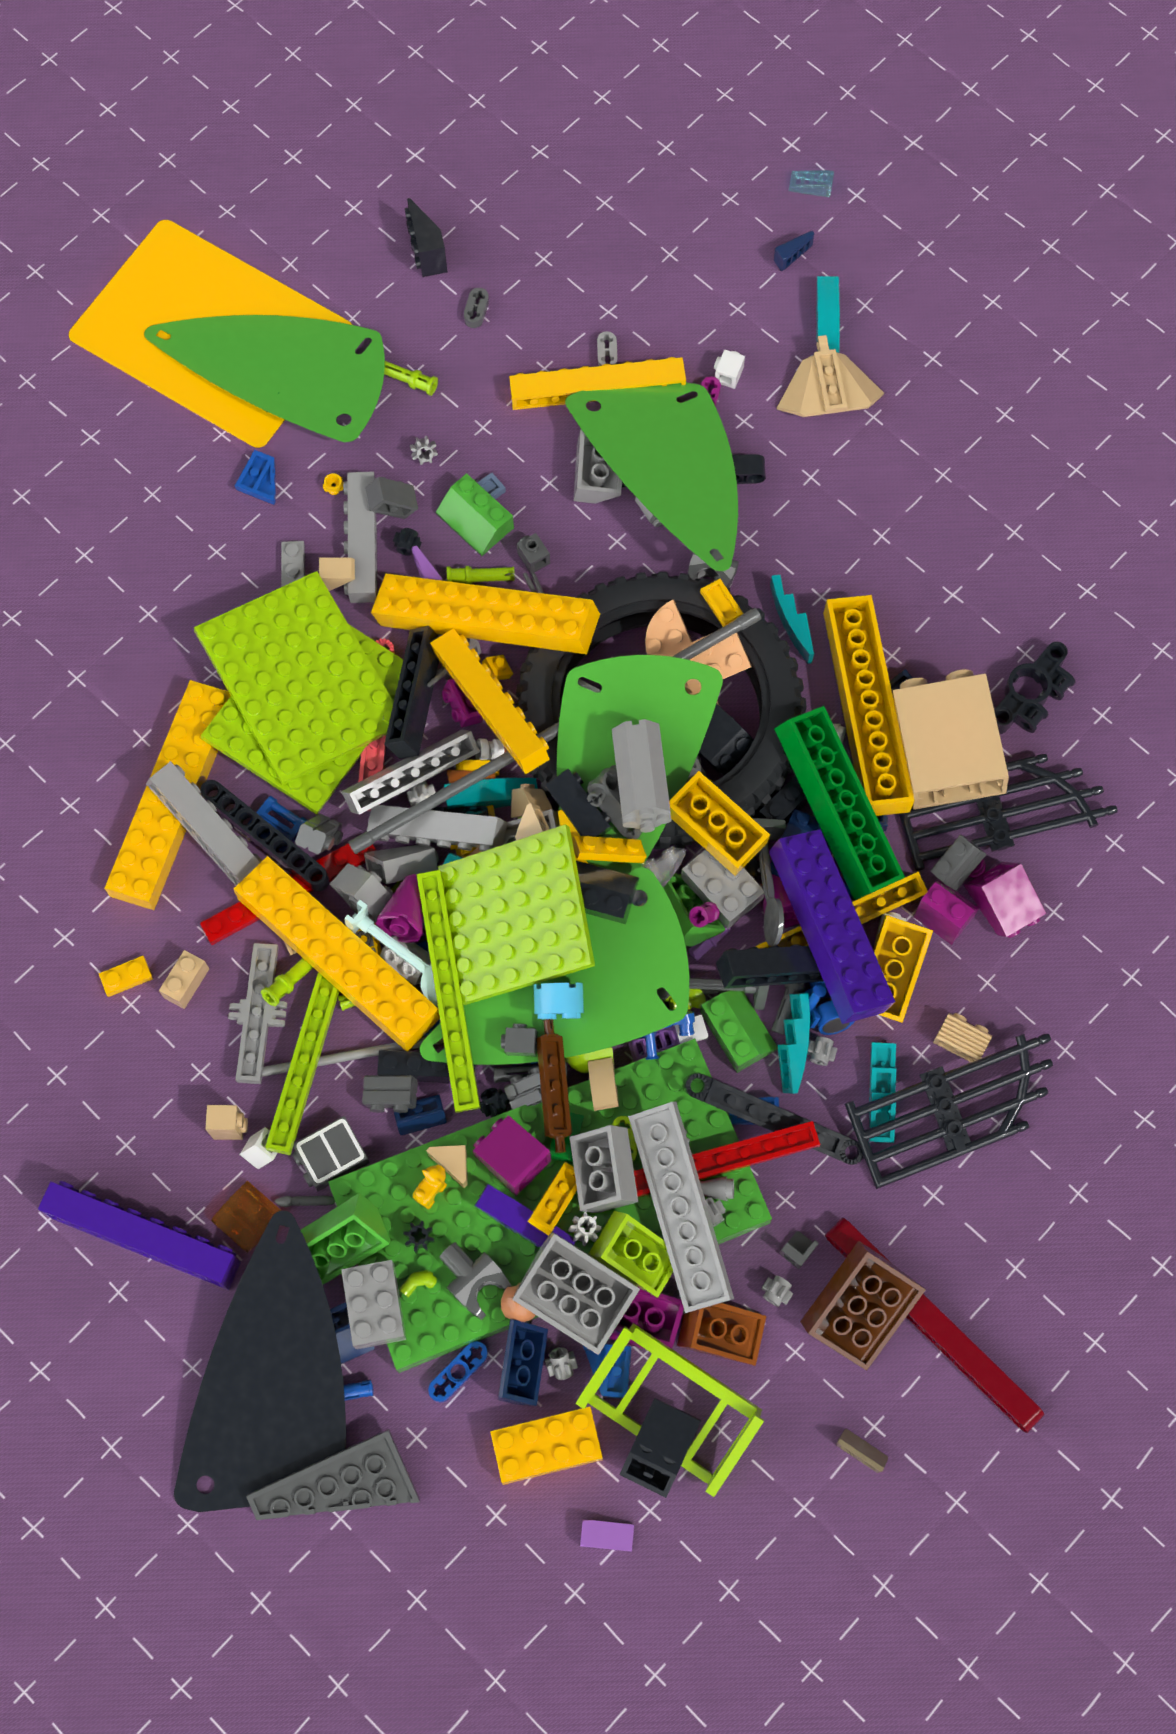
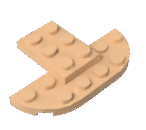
(669, 636)

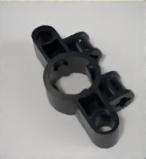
(1049, 674)

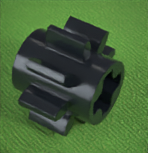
(406, 540)
(493, 1102)
(422, 1242)

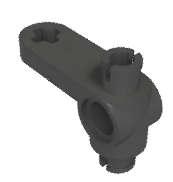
(605, 794)

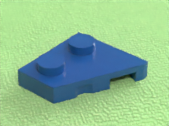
(259, 477)
(617, 1381)

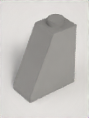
(397, 863)

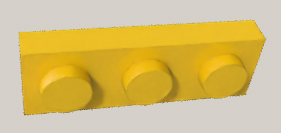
(608, 849)
(555, 1200)

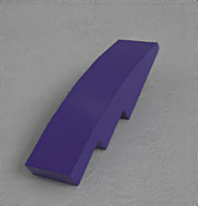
(514, 1216)

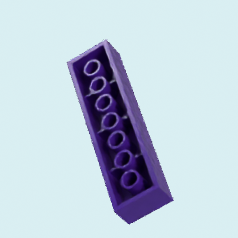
(831, 926)
(139, 1235)

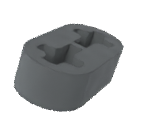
(480, 308)

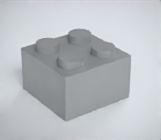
(357, 884)

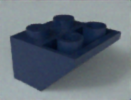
(343, 1334)

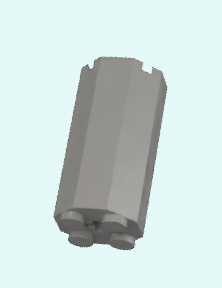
(641, 775)

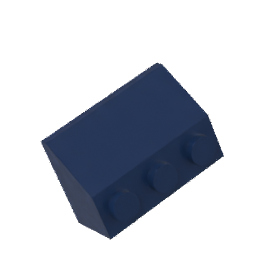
(522, 1363)

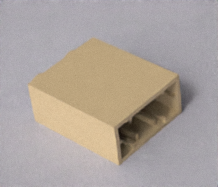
(950, 739)

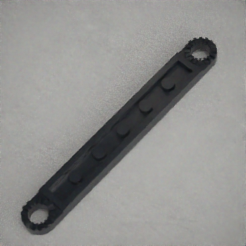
(768, 1115)

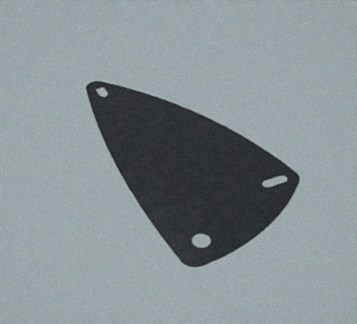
(270, 1383)

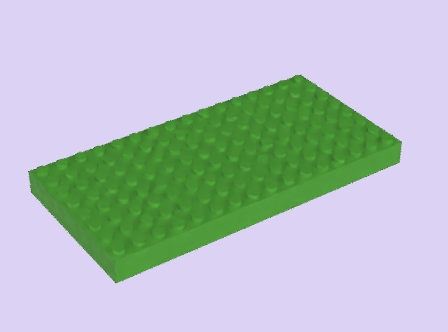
(433, 1316)

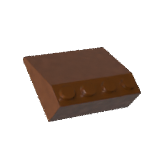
(862, 1306)

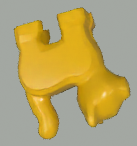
(430, 1185)

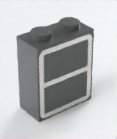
(329, 1153)

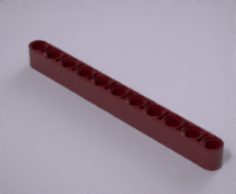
(954, 1344)

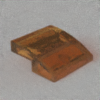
(245, 1216)

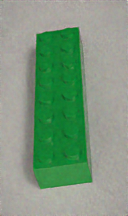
(839, 802)

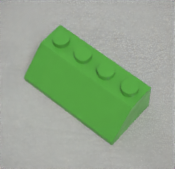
(345, 1236)

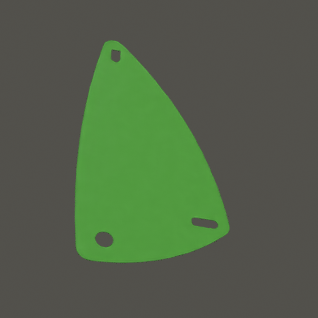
(298, 356)
(670, 459)
(634, 691)
(617, 991)

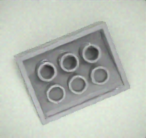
(575, 1292)

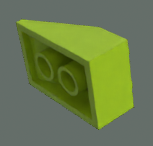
(633, 1253)

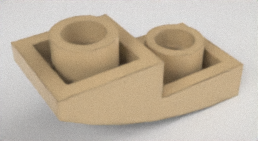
(603, 1084)

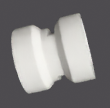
(489, 749)

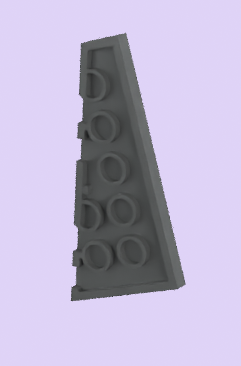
(349, 1480)

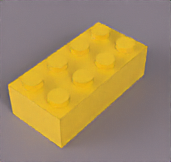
(717, 823)
(900, 954)
(546, 1445)

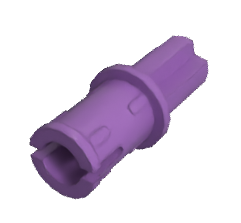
(702, 948)

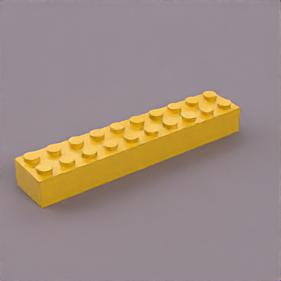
(487, 613)
(868, 704)
(155, 831)
(337, 954)

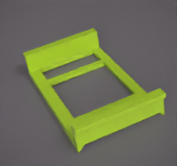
(696, 1374)

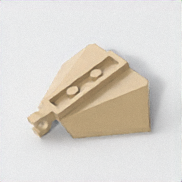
(828, 385)

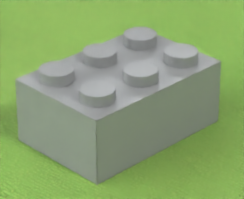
(716, 884)
(603, 1169)
(373, 1304)

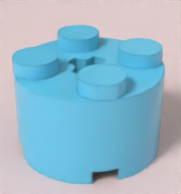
(558, 999)

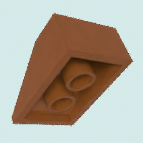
(723, 1332)

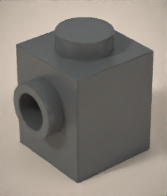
(533, 553)
(520, 1041)

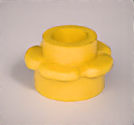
(333, 479)

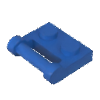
(291, 834)

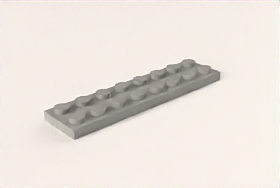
(681, 1207)

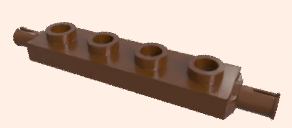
(554, 1086)

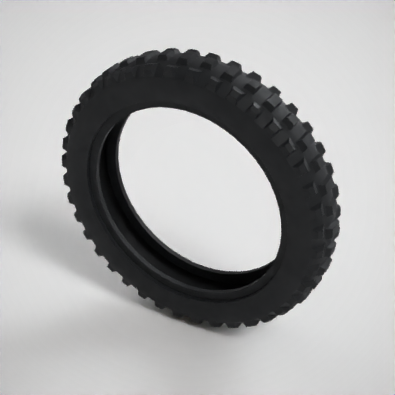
(632, 605)

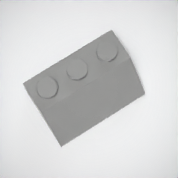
(593, 476)

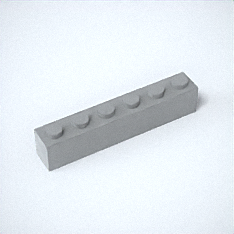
(361, 538)
(410, 771)
(203, 822)
(443, 828)

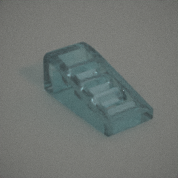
(818, 189)

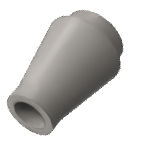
(718, 1188)

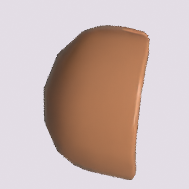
(512, 1309)

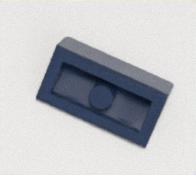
(427, 1114)

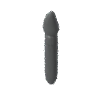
(288, 1201)

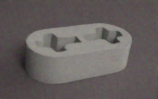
(611, 351)

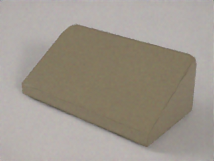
(862, 1451)

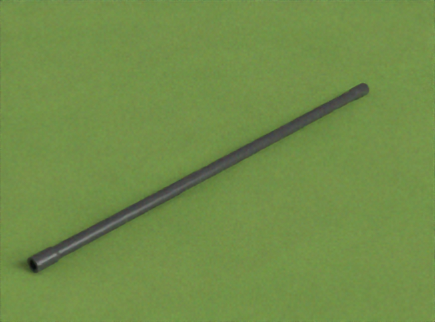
(368, 838)

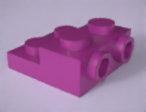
(462, 708)

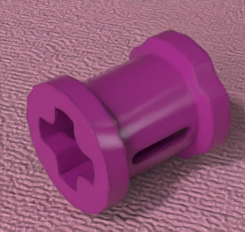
(704, 914)

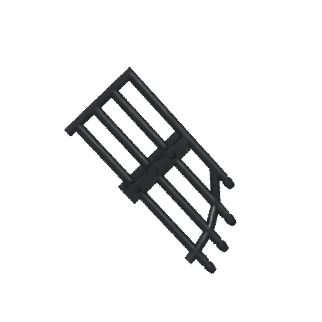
(994, 816)
(945, 1109)

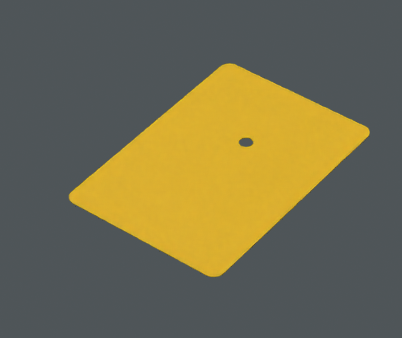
(179, 279)

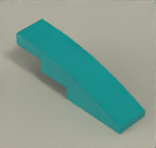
(828, 310)
(794, 624)
(488, 793)
(794, 1053)
(882, 1084)

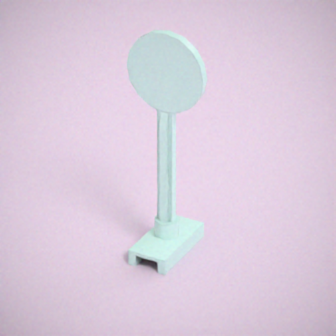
(363, 922)

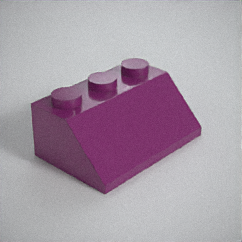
(654, 1315)

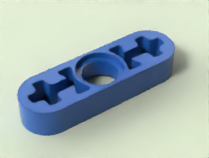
(457, 1361)

